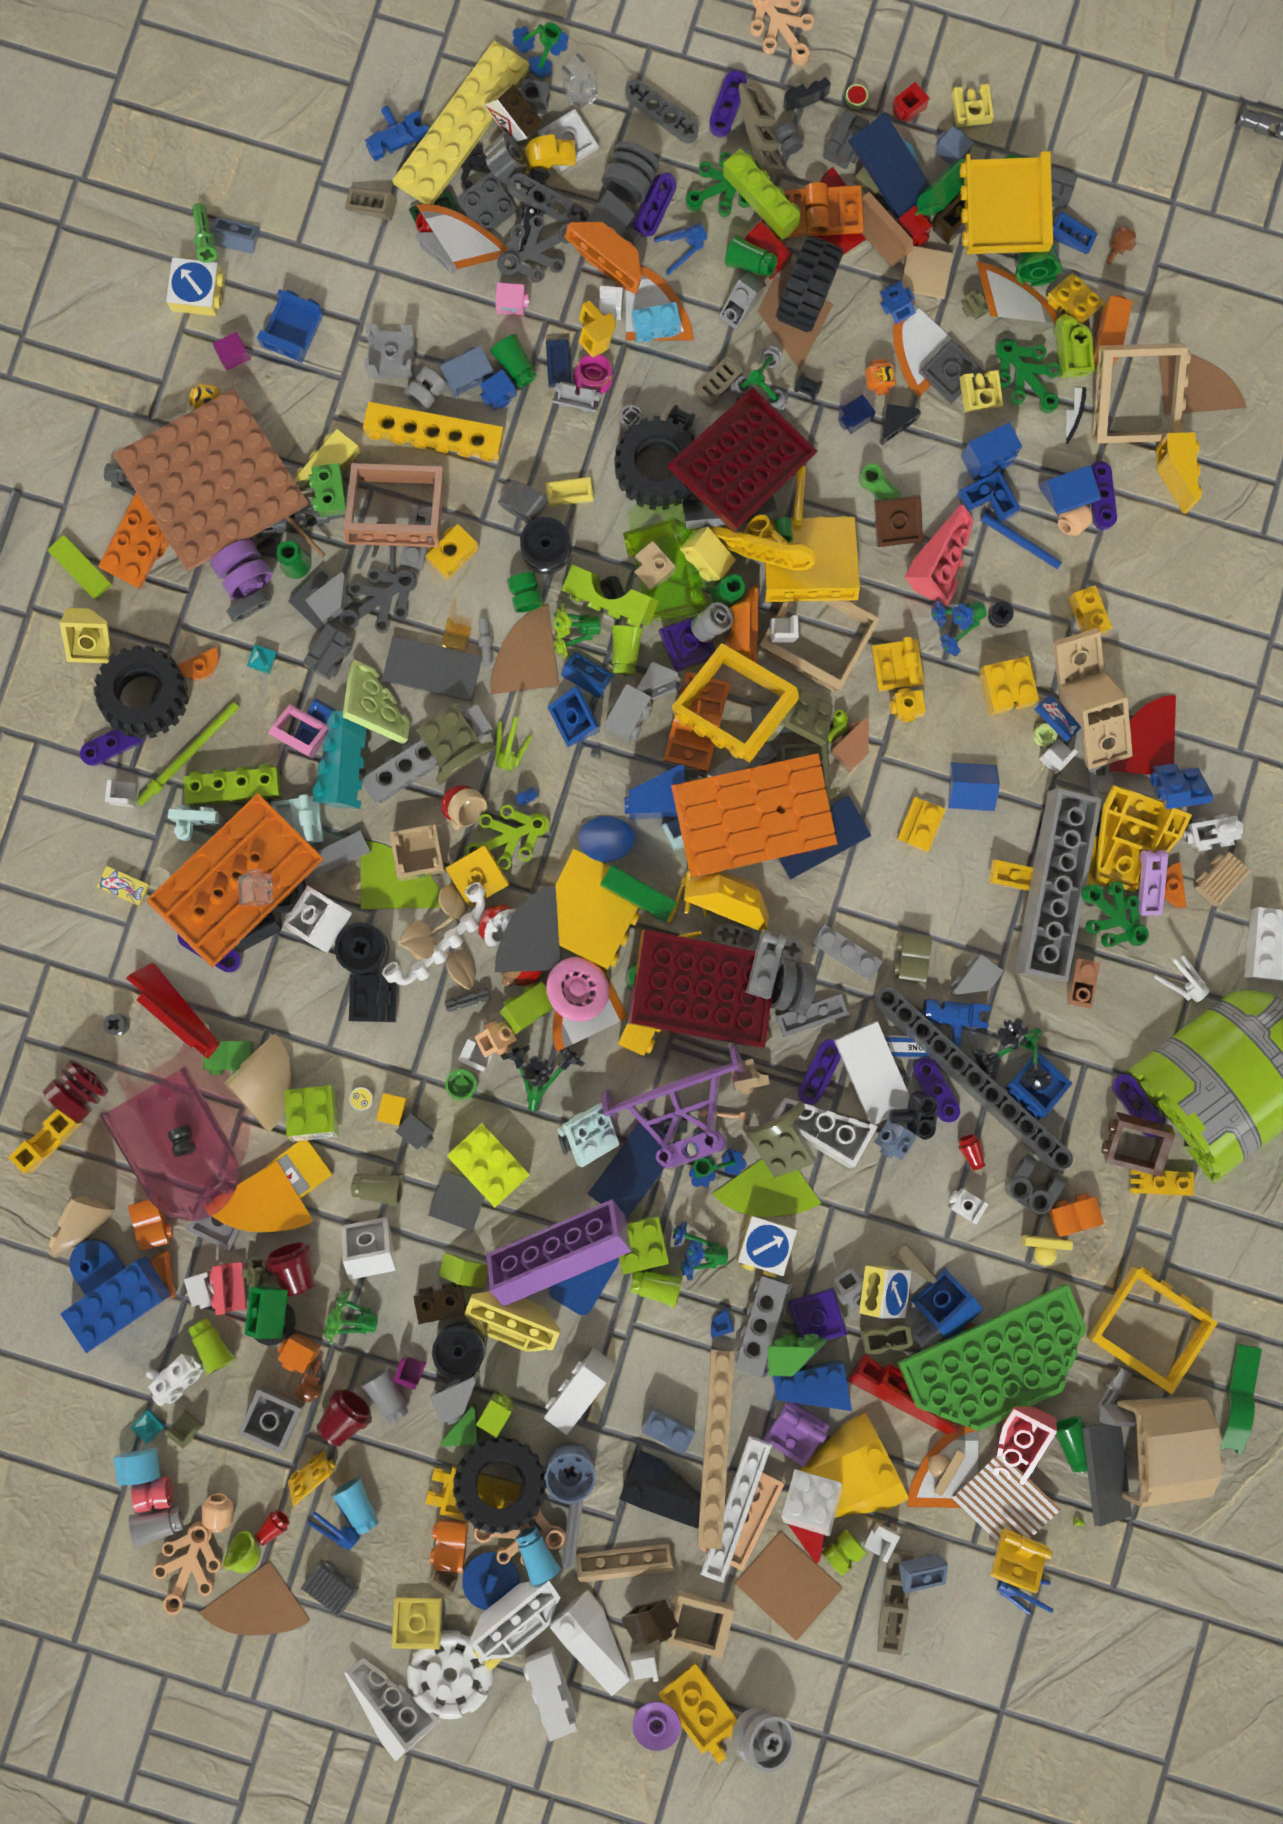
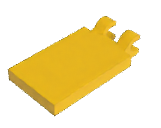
(491, 1489)
(700, 1710)

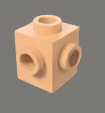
(500, 1037)

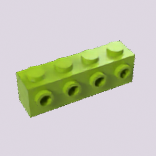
(761, 193)
(232, 786)

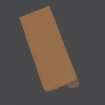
(884, 231)

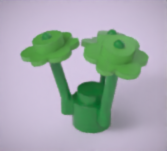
(363, 1322)

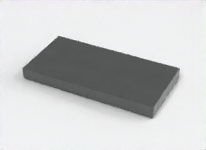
(700, 516)
(432, 668)
(1106, 1473)

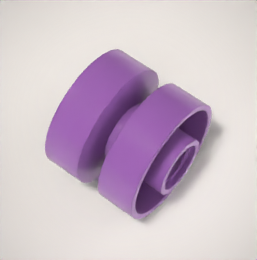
(241, 569)

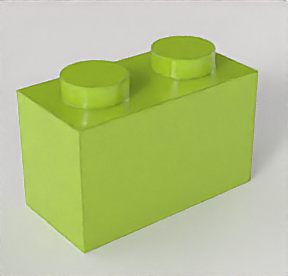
(526, 1008)
(495, 1413)

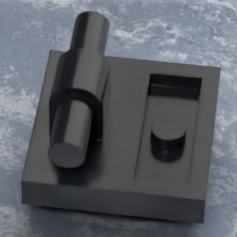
(372, 999)

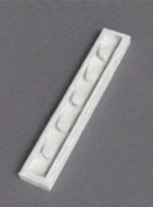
(737, 1506)

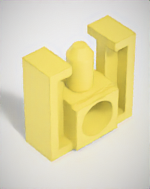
(982, 107)
(992, 394)

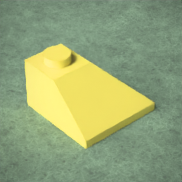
(85, 636)

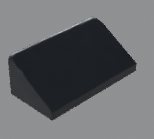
(264, 930)

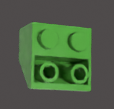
(792, 1353)

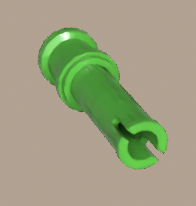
(203, 239)

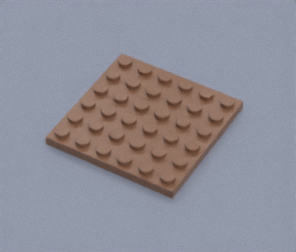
(210, 479)

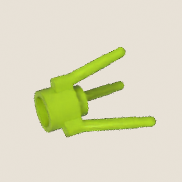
(507, 759)

